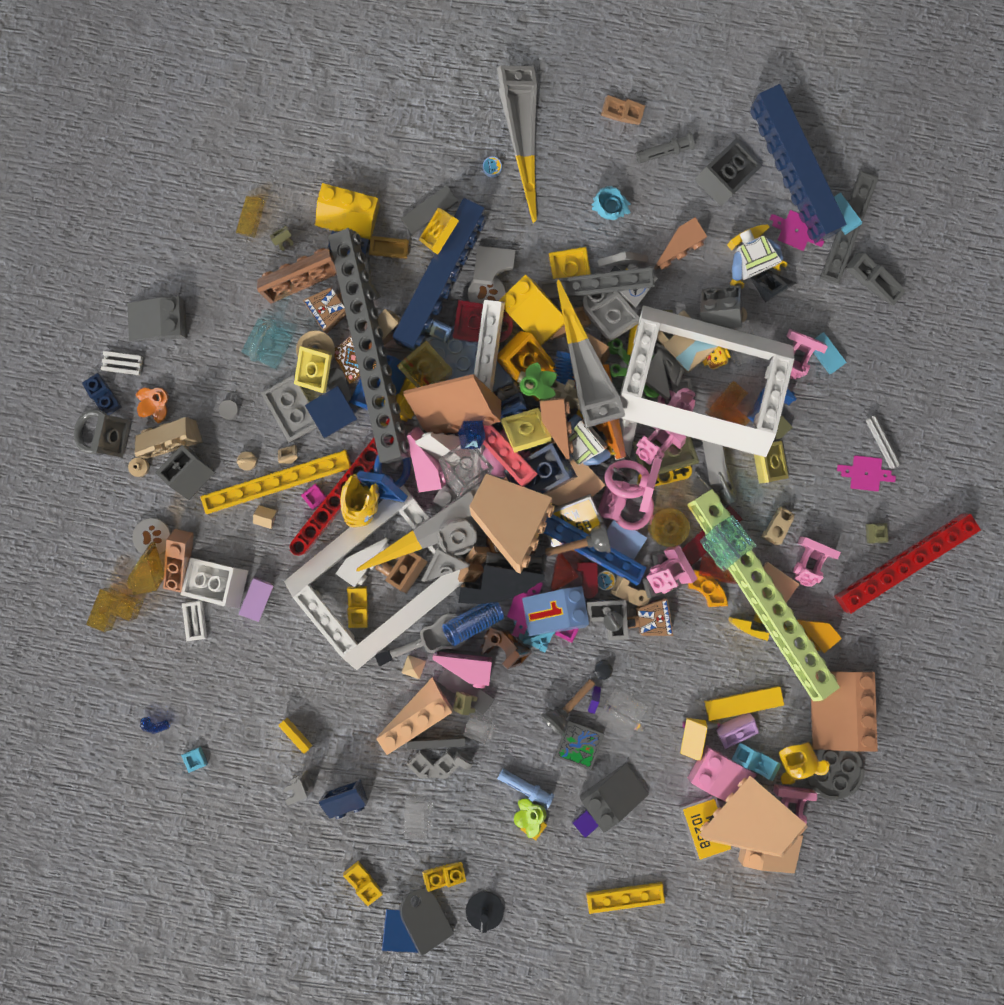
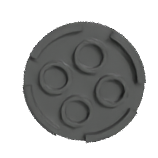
(843, 777)

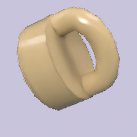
(247, 461)

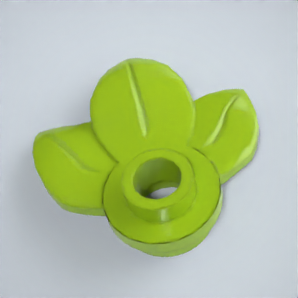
(529, 817)

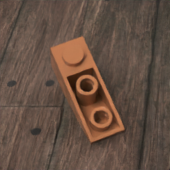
(686, 237)
(554, 417)
(177, 556)

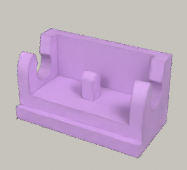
(256, 599)

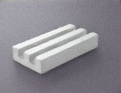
(106, 361)
(189, 637)

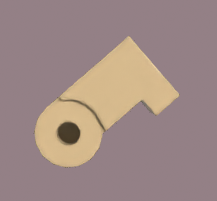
(778, 526)
(633, 595)

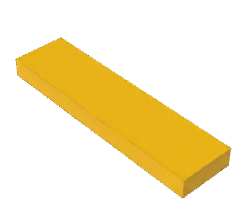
(744, 703)
(625, 897)

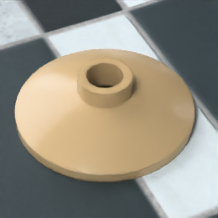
(316, 338)

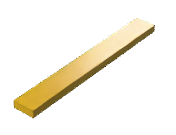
(276, 482)

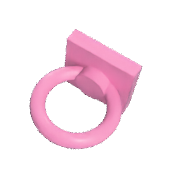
(646, 484)
(612, 505)

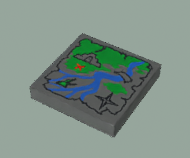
(579, 745)

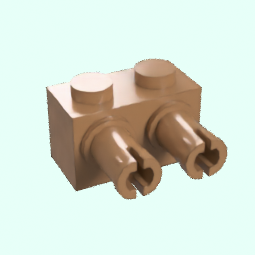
(404, 572)

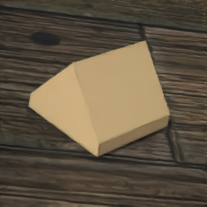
(264, 517)

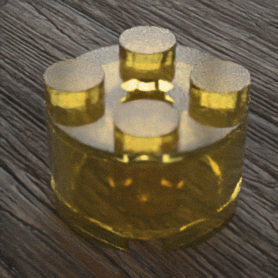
(675, 518)

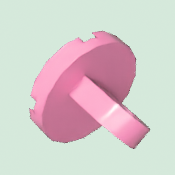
(682, 399)

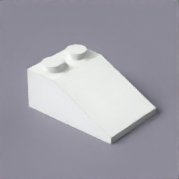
(214, 583)

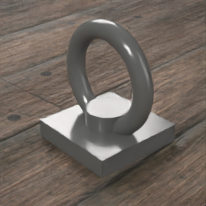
(109, 434)

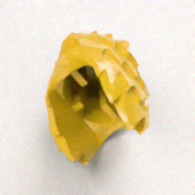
(358, 502)

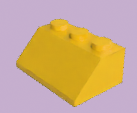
(346, 209)

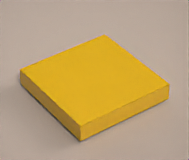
(569, 263)

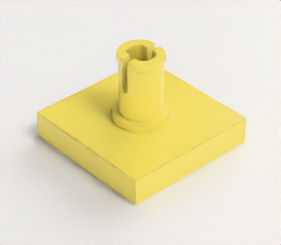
(526, 430)

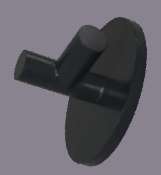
(484, 911)

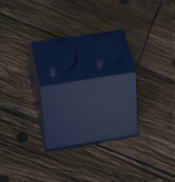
(344, 799)

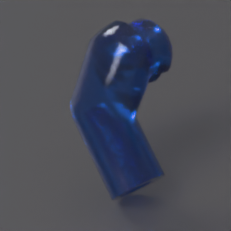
(147, 726)

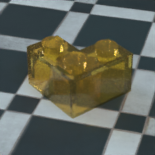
(111, 605)

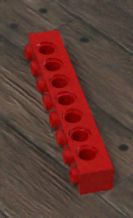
(907, 563)

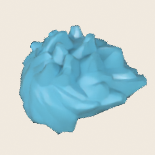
(610, 203)

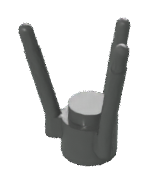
(626, 473)
(727, 493)

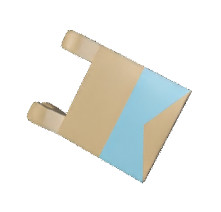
(686, 350)

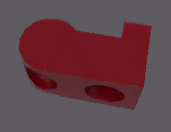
(589, 578)

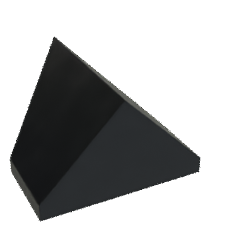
(770, 284)

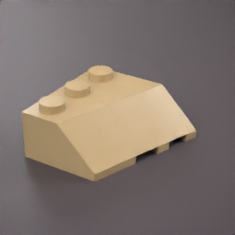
(167, 438)

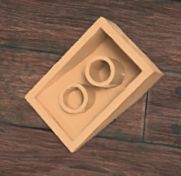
(769, 862)

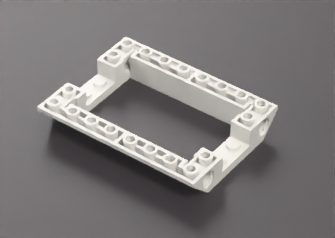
(692, 424)
(323, 618)

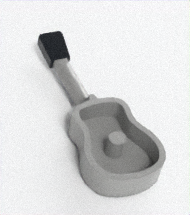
(431, 638)

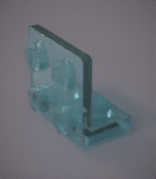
(727, 543)

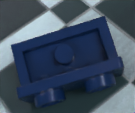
(512, 406)

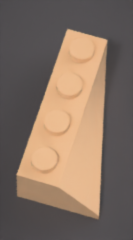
(418, 715)

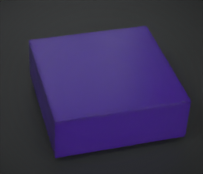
(585, 823)

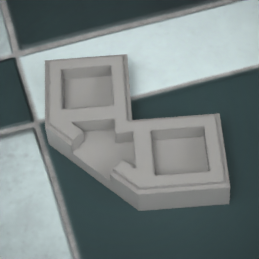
(425, 768)

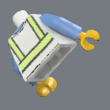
(755, 257)
(587, 443)

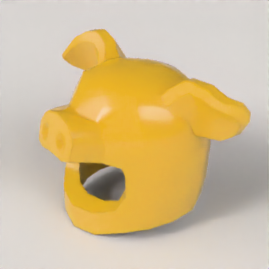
(801, 763)

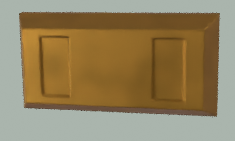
(389, 247)

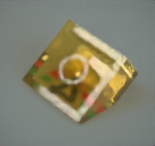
(425, 366)
(147, 572)

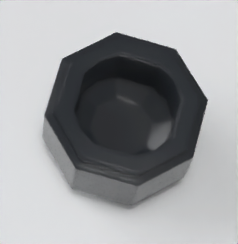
(603, 670)

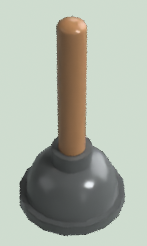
(597, 539)
(557, 719)

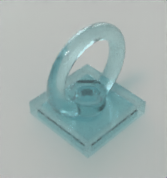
(267, 343)

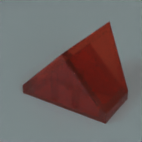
(562, 573)

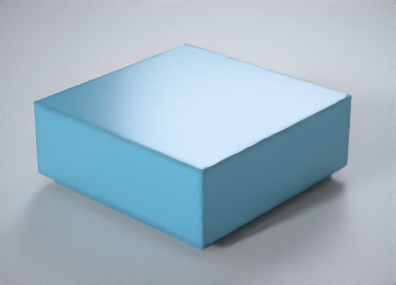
(194, 759)

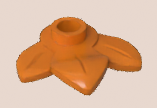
(150, 405)

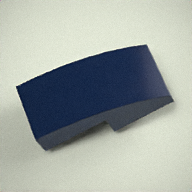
(101, 394)

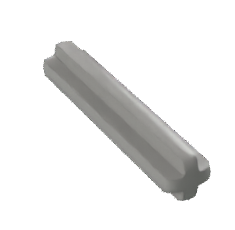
(883, 442)

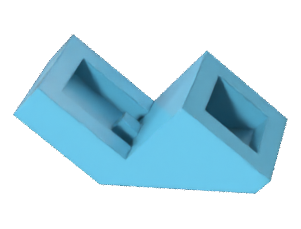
(756, 761)

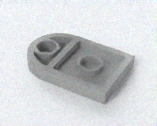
(610, 314)

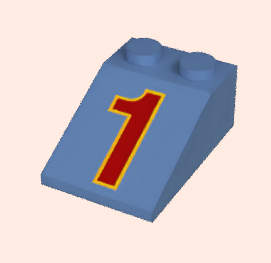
(555, 611)

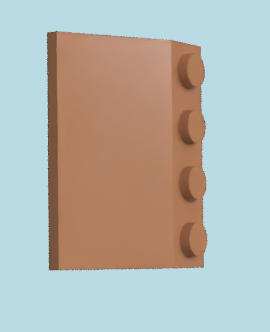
(297, 276)
(448, 403)
(847, 716)

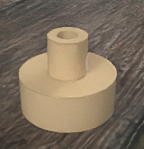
(138, 467)

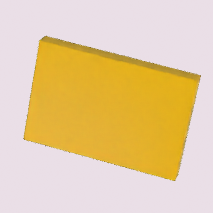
(438, 230)

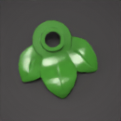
(541, 382)

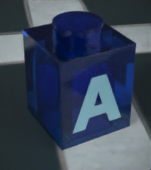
(471, 434)

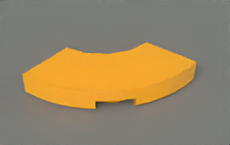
(710, 590)

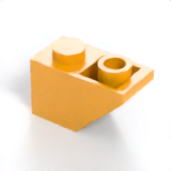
(821, 634)

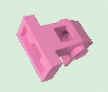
(806, 345)
(648, 451)
(815, 551)
(664, 576)
(795, 795)

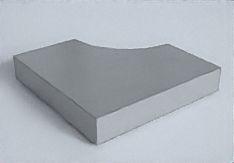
(491, 263)

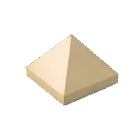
(287, 455)
(413, 667)

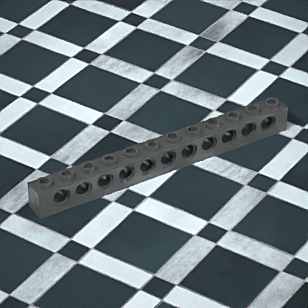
(361, 338)

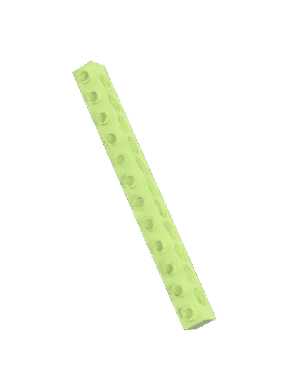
(774, 623)

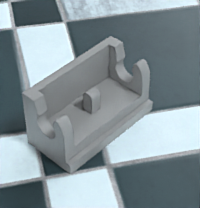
(301, 788)

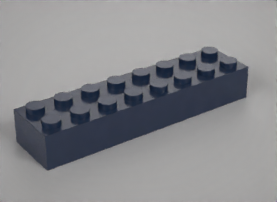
(797, 164)
(439, 276)

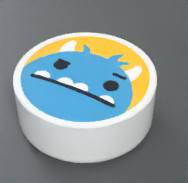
(606, 580)

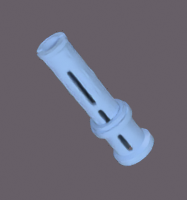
(533, 792)

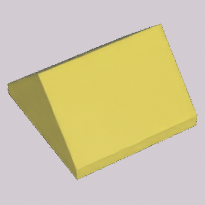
(313, 368)
(772, 466)

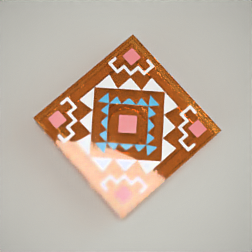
(347, 360)

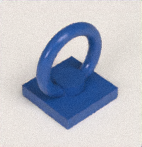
(387, 486)

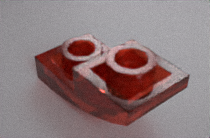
(710, 570)

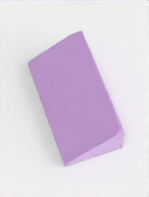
(737, 730)

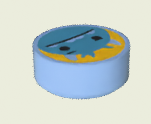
(492, 167)

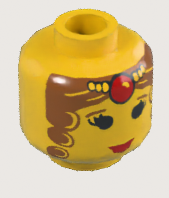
(717, 358)

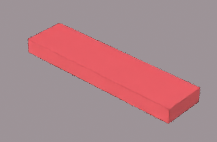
(505, 455)

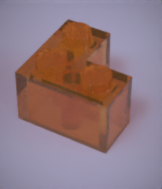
(725, 405)

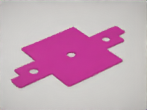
(788, 234)
(857, 473)
(517, 610)

